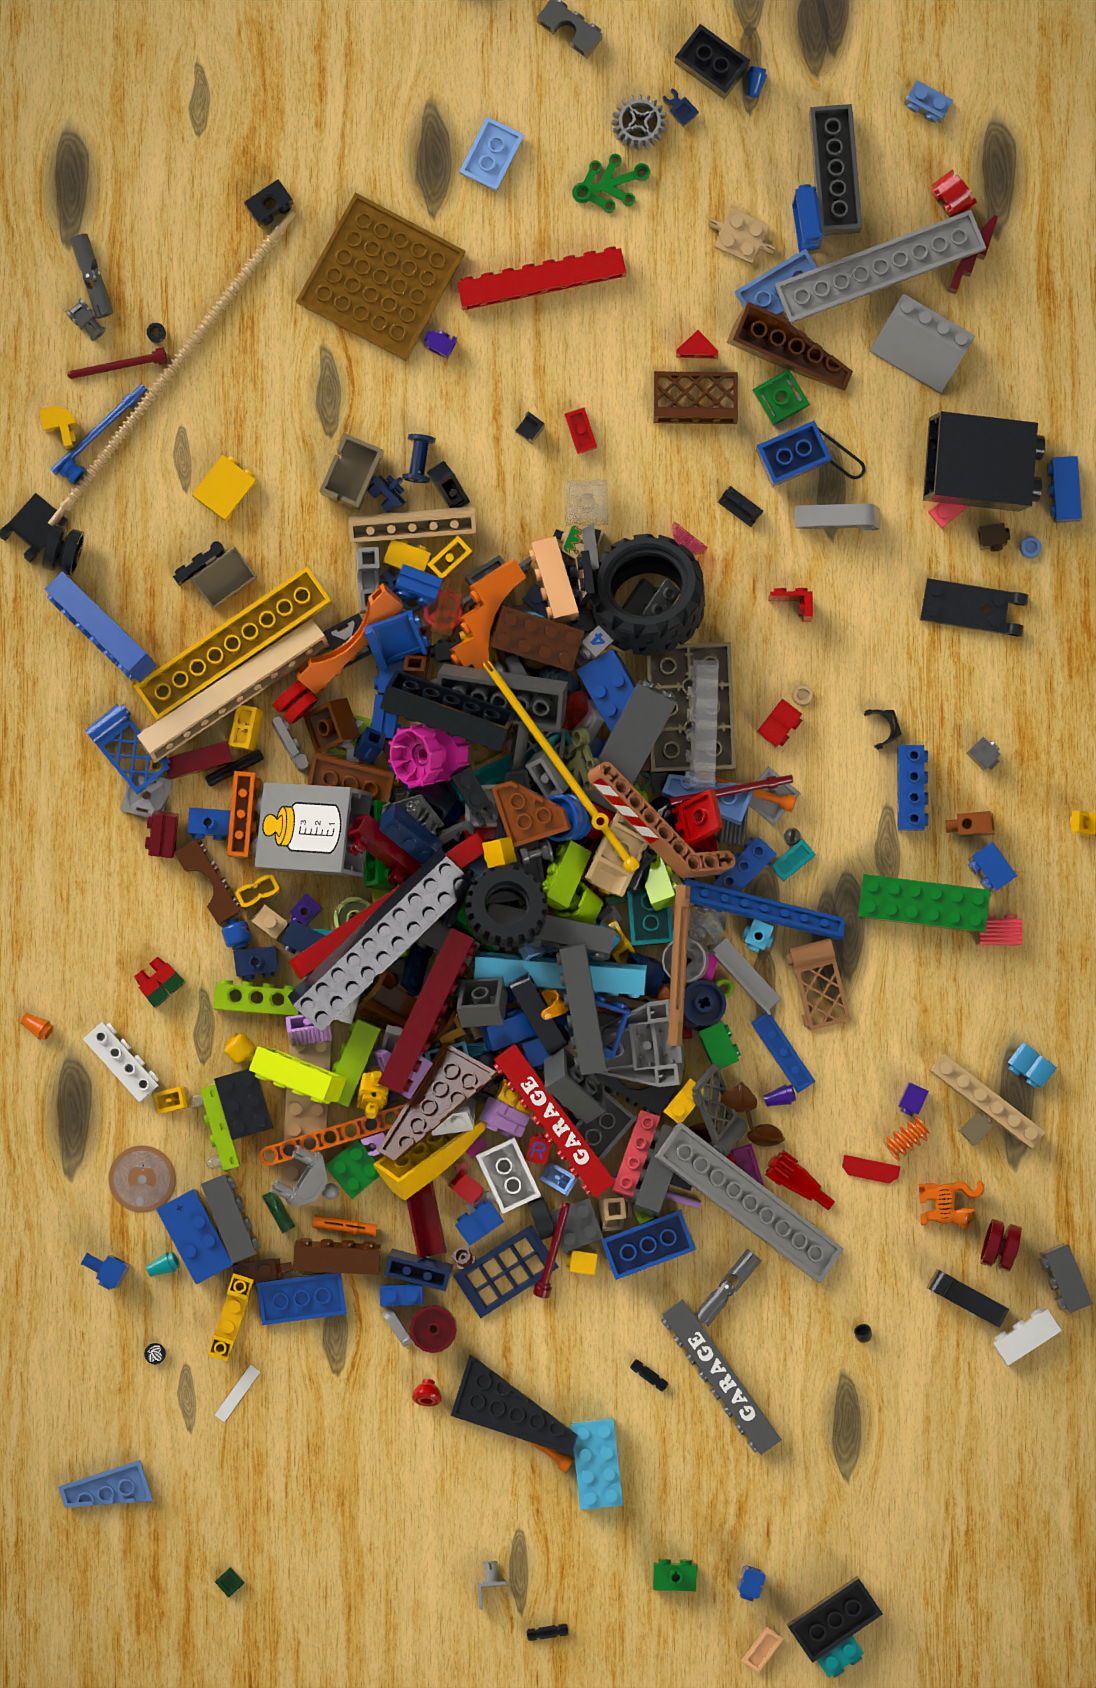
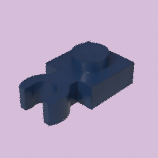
(682, 109)

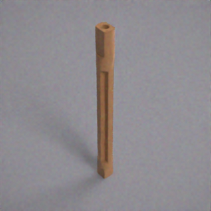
(678, 967)

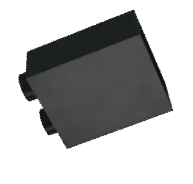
(982, 461)

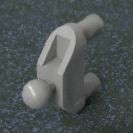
(310, 1183)

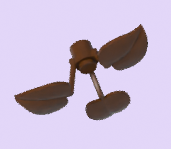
(743, 1099)

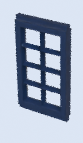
(472, 1292)

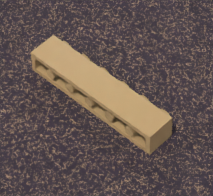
(412, 524)
(987, 1101)

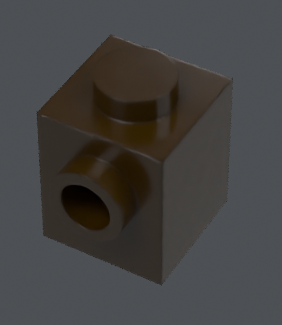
(993, 536)

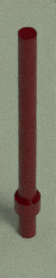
(770, 782)

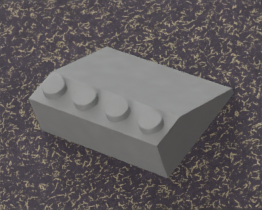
(922, 343)

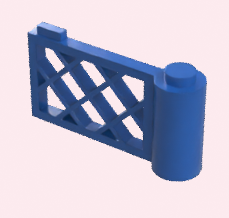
(111, 726)

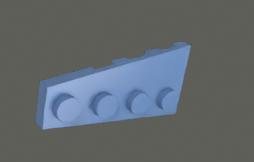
(113, 1486)

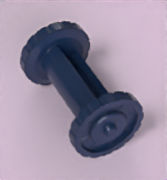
(418, 458)

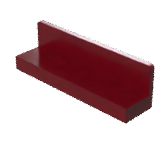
(426, 1222)

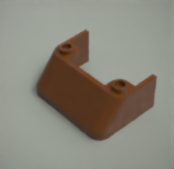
(391, 1006)

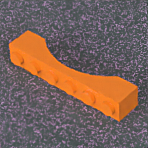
(320, 669)

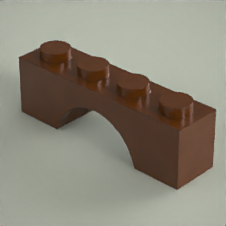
(194, 858)

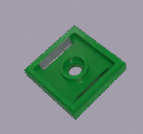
(781, 385)

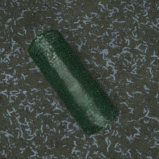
(276, 1210)

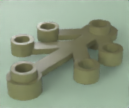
(580, 742)

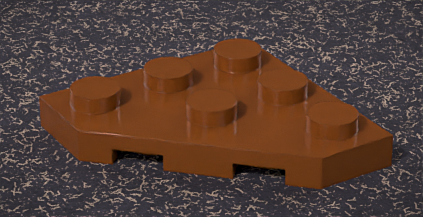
(528, 814)

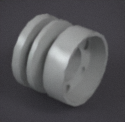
(696, 968)

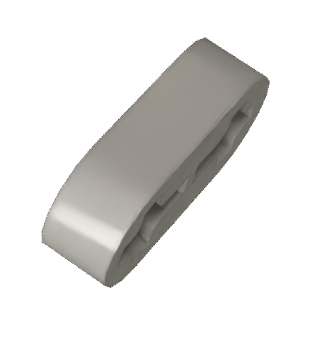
(397, 1327)

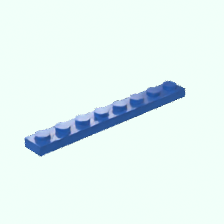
(765, 910)

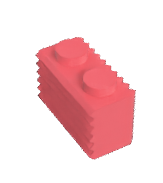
(1002, 931)

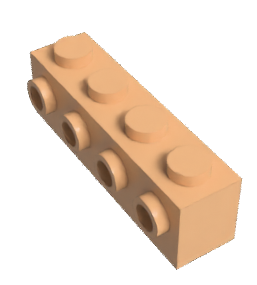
(554, 580)

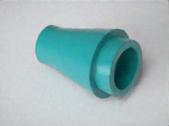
(165, 1264)

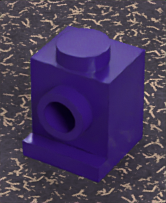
(440, 343)
(313, 910)

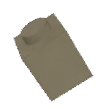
(976, 1128)

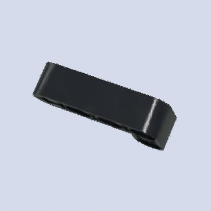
(533, 1003)
(967, 1298)

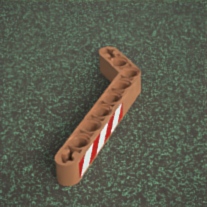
(654, 828)

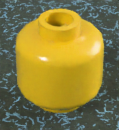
(239, 1048)

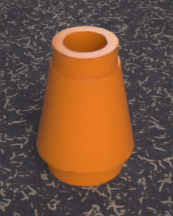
(37, 1026)

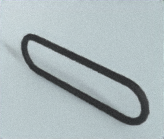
(849, 453)

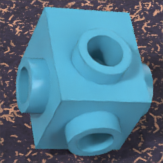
(761, 928)

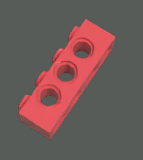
(635, 1154)

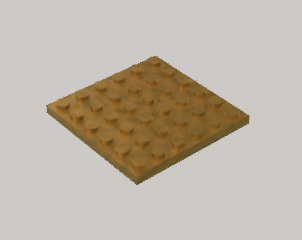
(380, 276)

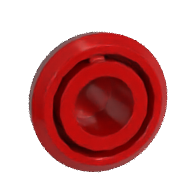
(427, 1394)

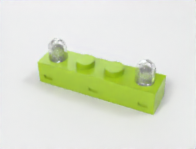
(220, 1138)

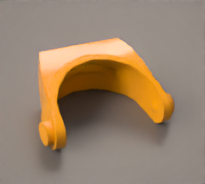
(555, 1004)

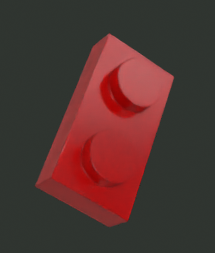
(580, 430)

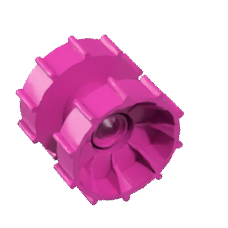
(426, 755)

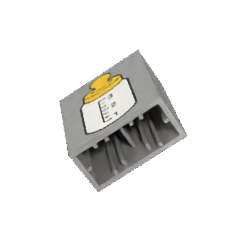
(308, 829)

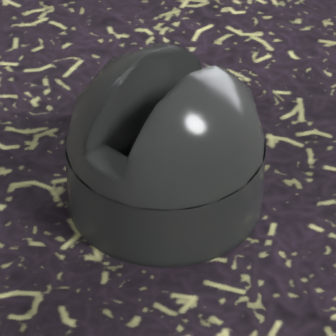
(787, 835)

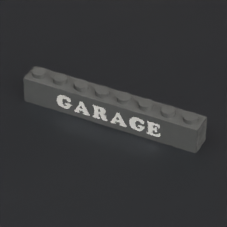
(721, 1376)

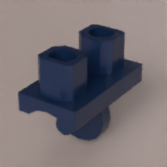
(380, 486)

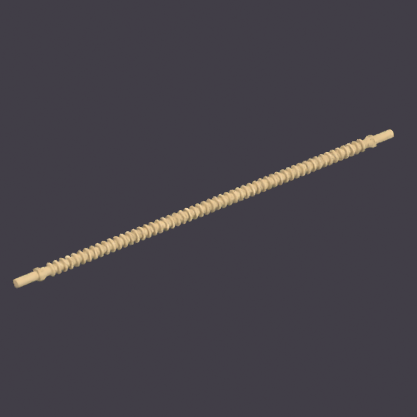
(278, 230)

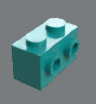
(840, 1656)

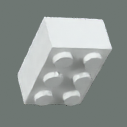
(508, 1175)

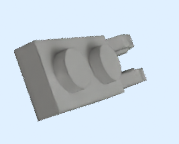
(290, 744)

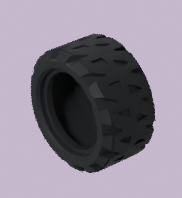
(644, 556)

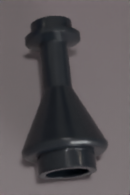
(638, 879)

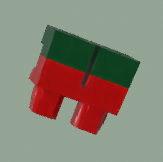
(166, 975)

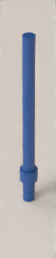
(128, 401)

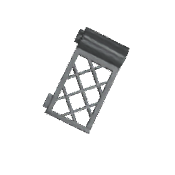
(728, 1130)

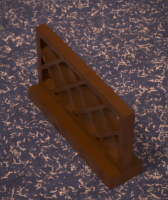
(697, 414)

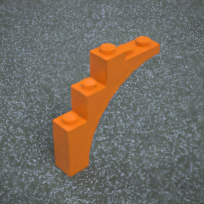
(477, 623)

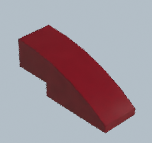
(199, 760)

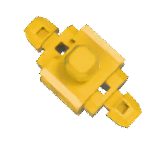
(371, 1095)

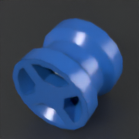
(72, 471)

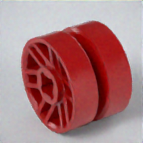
(295, 702)

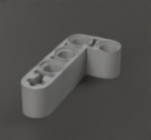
(838, 516)

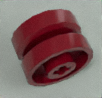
(1001, 1245)
(442, 1320)

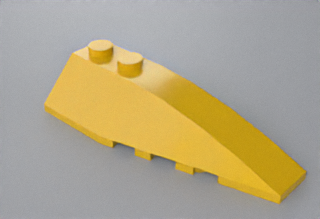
(427, 1159)

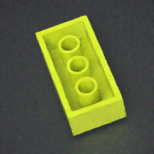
(297, 1075)

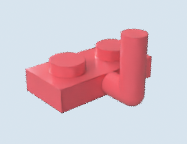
(944, 513)

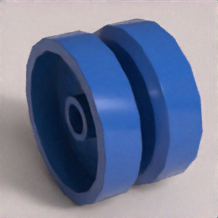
(578, 817)

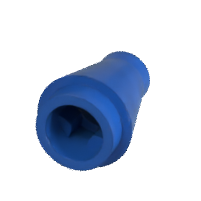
(755, 80)

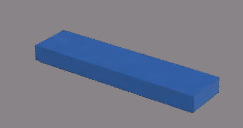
(783, 1052)

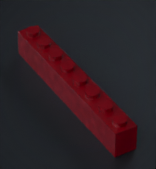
(427, 1011)

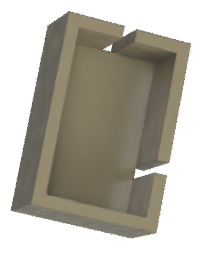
(352, 474)

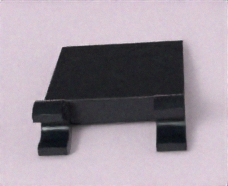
(32, 525)

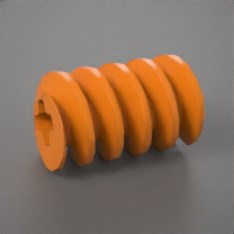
(906, 1138)

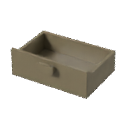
(223, 577)

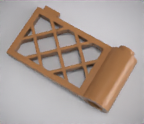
(813, 956)

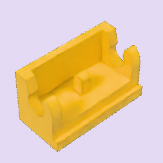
(246, 728)

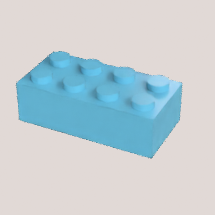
(597, 1464)

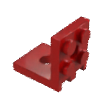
(699, 821)

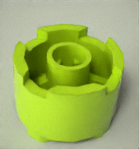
(583, 906)

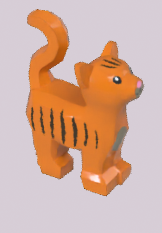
(944, 1199)

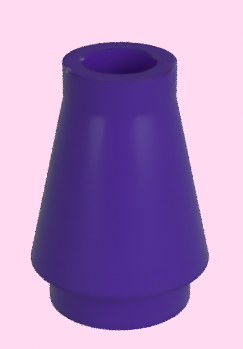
(781, 1096)

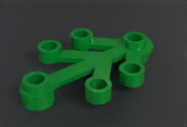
(608, 184)

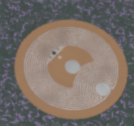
(141, 1178)

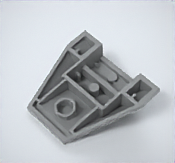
(644, 1048)

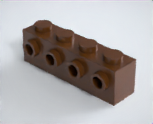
(337, 1256)

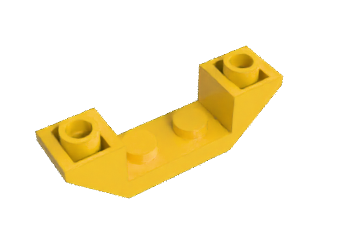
(231, 1317)

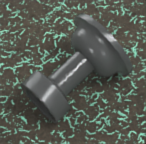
(544, 850)

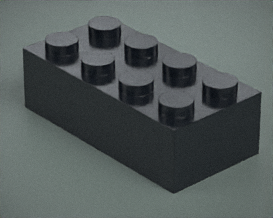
(834, 1619)

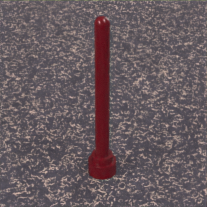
(157, 356)
(542, 1288)

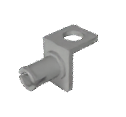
(491, 1580)

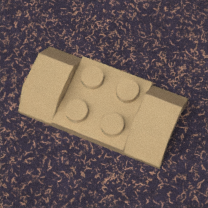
(607, 866)

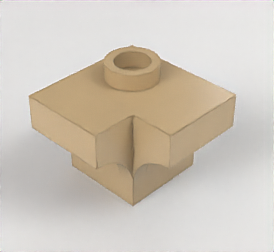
(613, 1212)

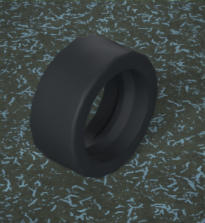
(541, 1218)

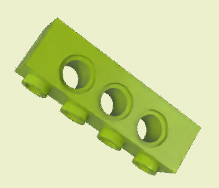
(223, 1001)

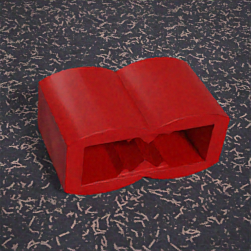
(780, 723)

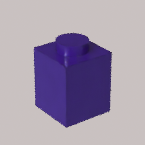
(912, 1099)

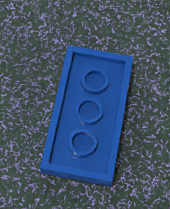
(301, 1298)

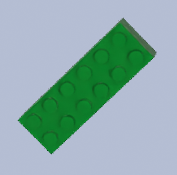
(924, 903)

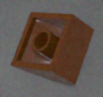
(331, 725)

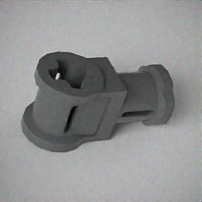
(83, 317)

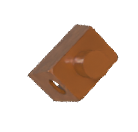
(981, 824)

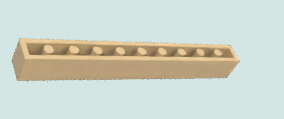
(232, 690)

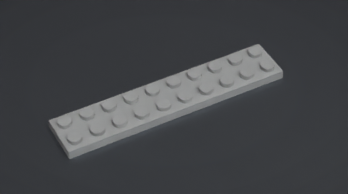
(880, 266)
(749, 1202)

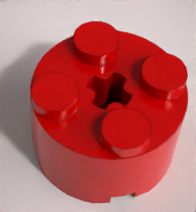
(953, 194)

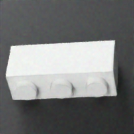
(1026, 1336)

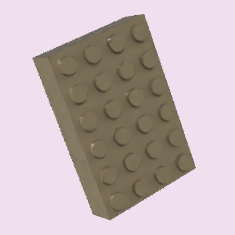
(671, 673)

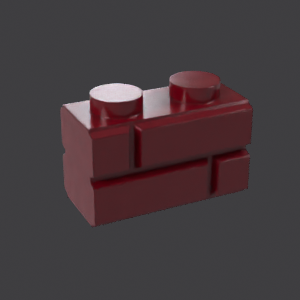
(162, 834)

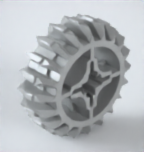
(644, 129)

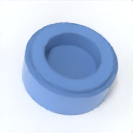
(1030, 547)

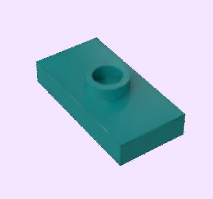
(792, 860)

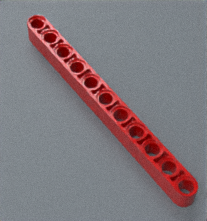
(312, 957)

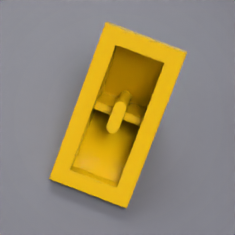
(171, 1100)

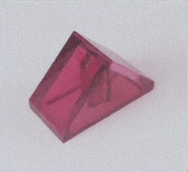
(683, 537)

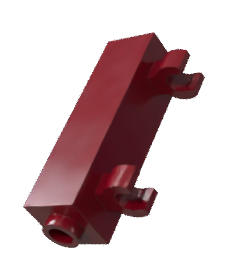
(368, 837)

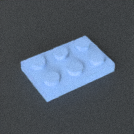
(491, 154)

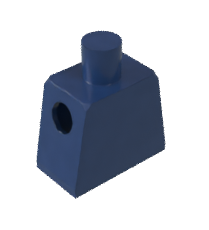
(655, 973)

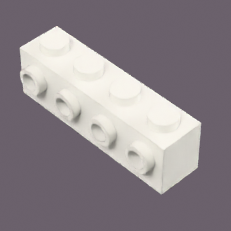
(121, 1061)

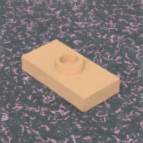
(762, 1649)

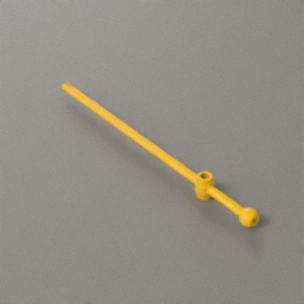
(630, 863)

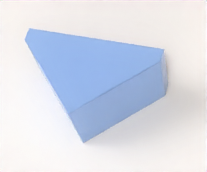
(558, 1178)

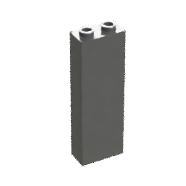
(635, 733)

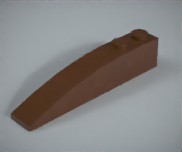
(782, 344)

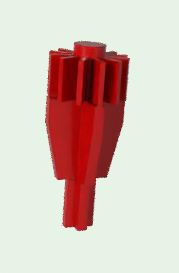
(795, 1178)

